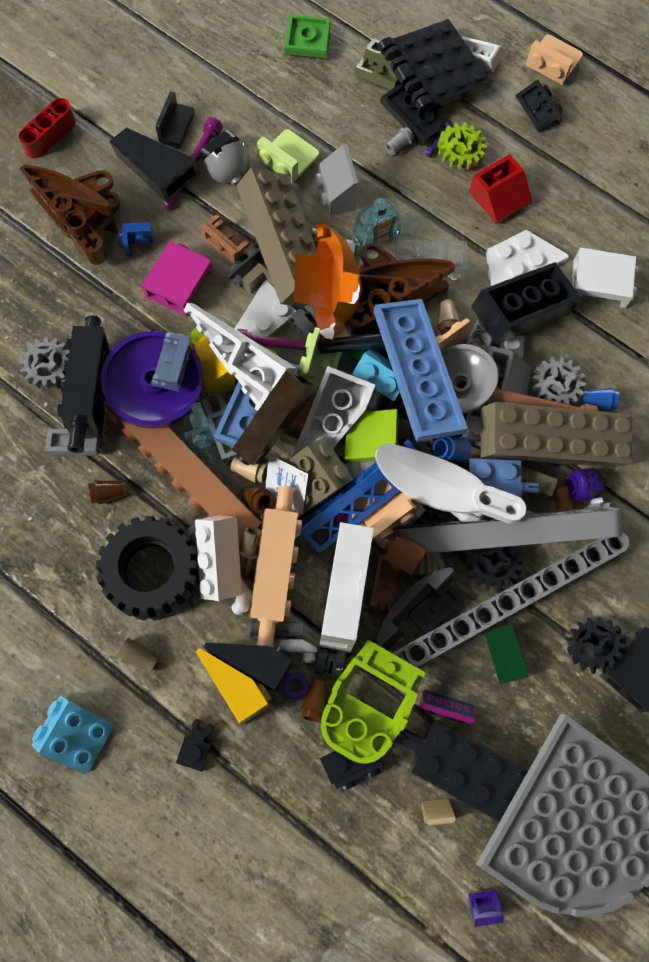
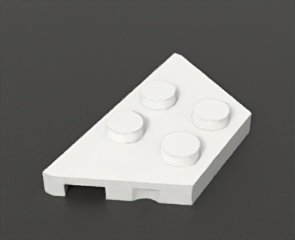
(520, 255)

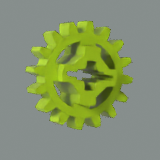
(461, 147)

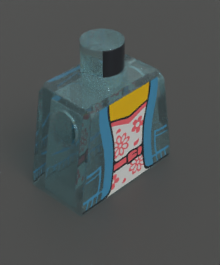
(376, 222)

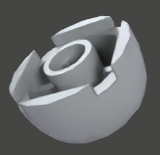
(229, 164)

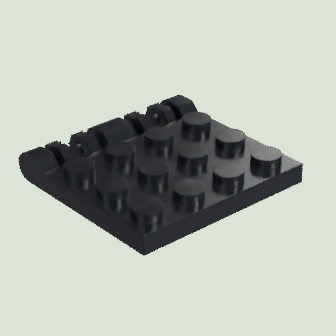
(434, 65)

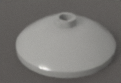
(473, 368)

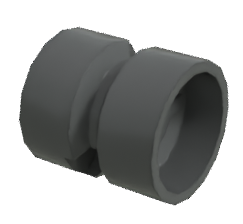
(303, 322)

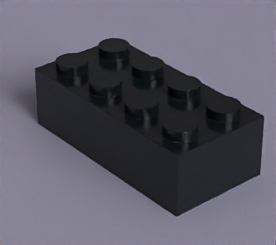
(525, 302)

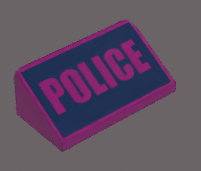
(447, 707)

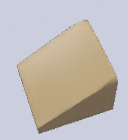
(438, 812)

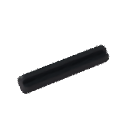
(350, 343)

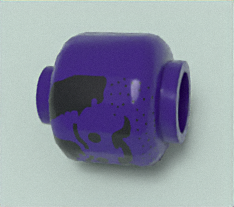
(585, 484)

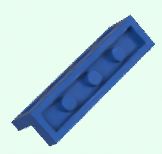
(339, 502)

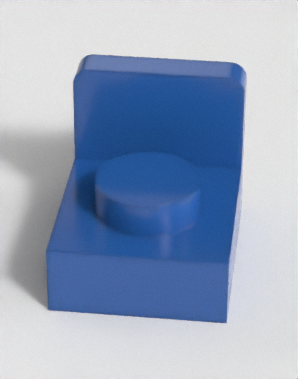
(135, 234)

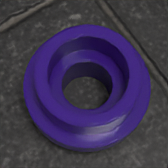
(295, 677)

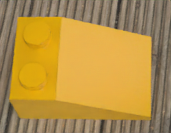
(237, 689)

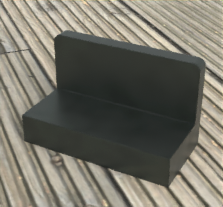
(174, 122)

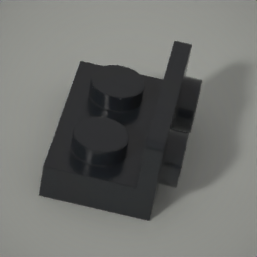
(539, 106)
(344, 771)

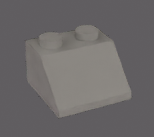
(338, 181)

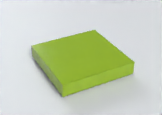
(369, 433)

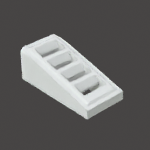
(491, 52)

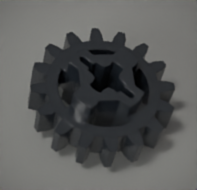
(507, 567)
(584, 652)

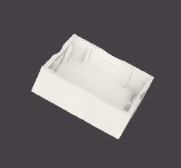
(346, 588)

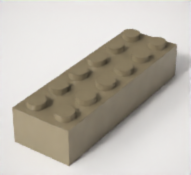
(277, 227)
(555, 435)

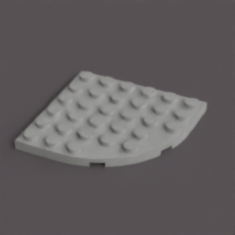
(574, 827)

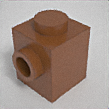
(403, 553)

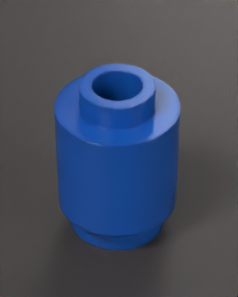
(452, 449)

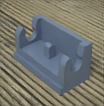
(172, 361)

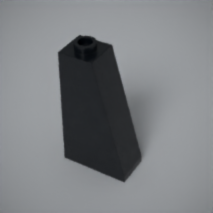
(157, 164)

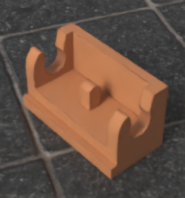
(225, 240)

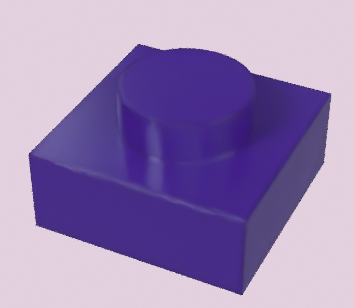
(485, 908)

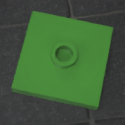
(307, 36)

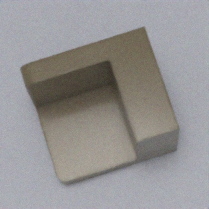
(255, 279)

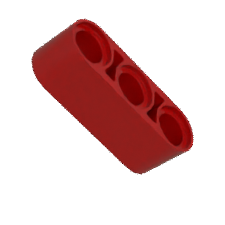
(47, 128)

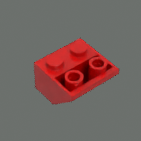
(501, 188)

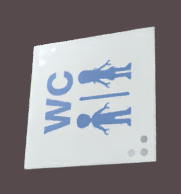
(284, 474)

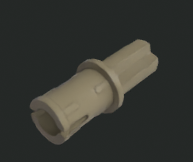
(248, 549)

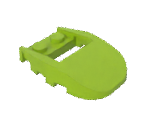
(355, 726)

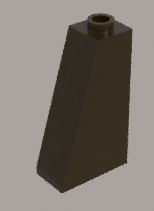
(273, 417)

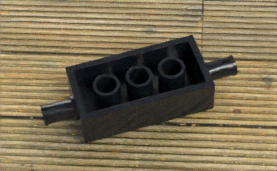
(82, 392)
(463, 769)

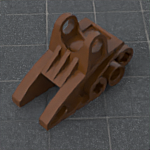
(76, 206)
(393, 281)

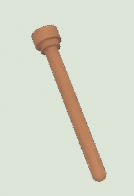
(529, 400)

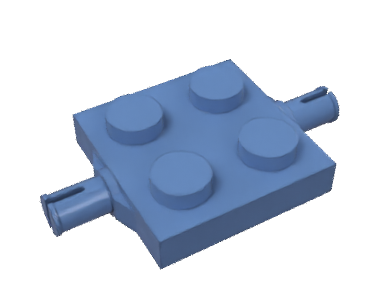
(501, 475)

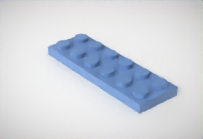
(419, 370)

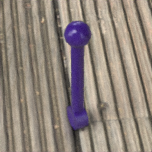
(430, 150)

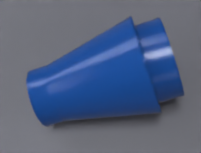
(604, 399)

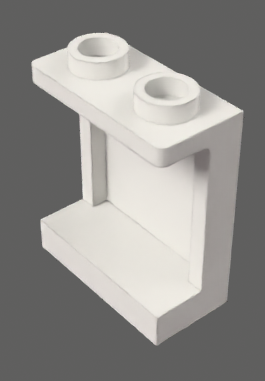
(605, 275)

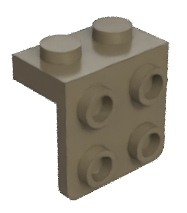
(324, 471)

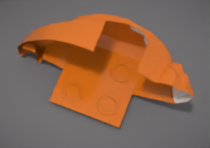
(328, 281)

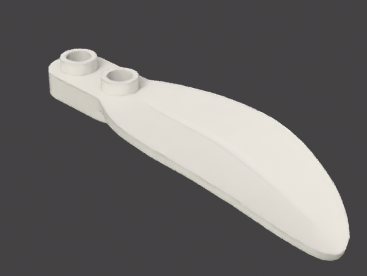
(444, 484)

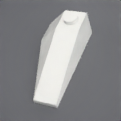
(335, 408)

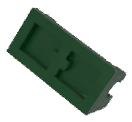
(506, 654)

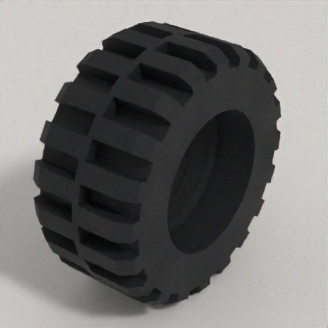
(125, 545)

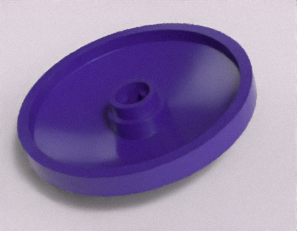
(128, 385)

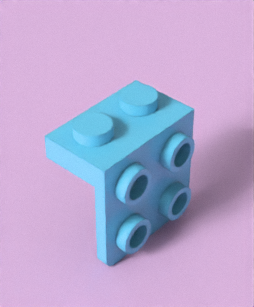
(71, 735)

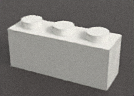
(218, 557)

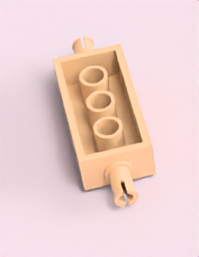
(274, 566)

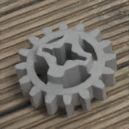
(41, 353)
(558, 381)

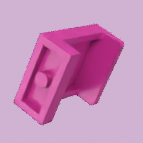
(176, 277)

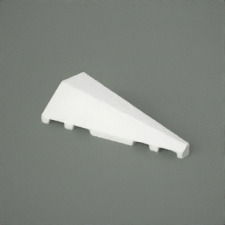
(248, 361)

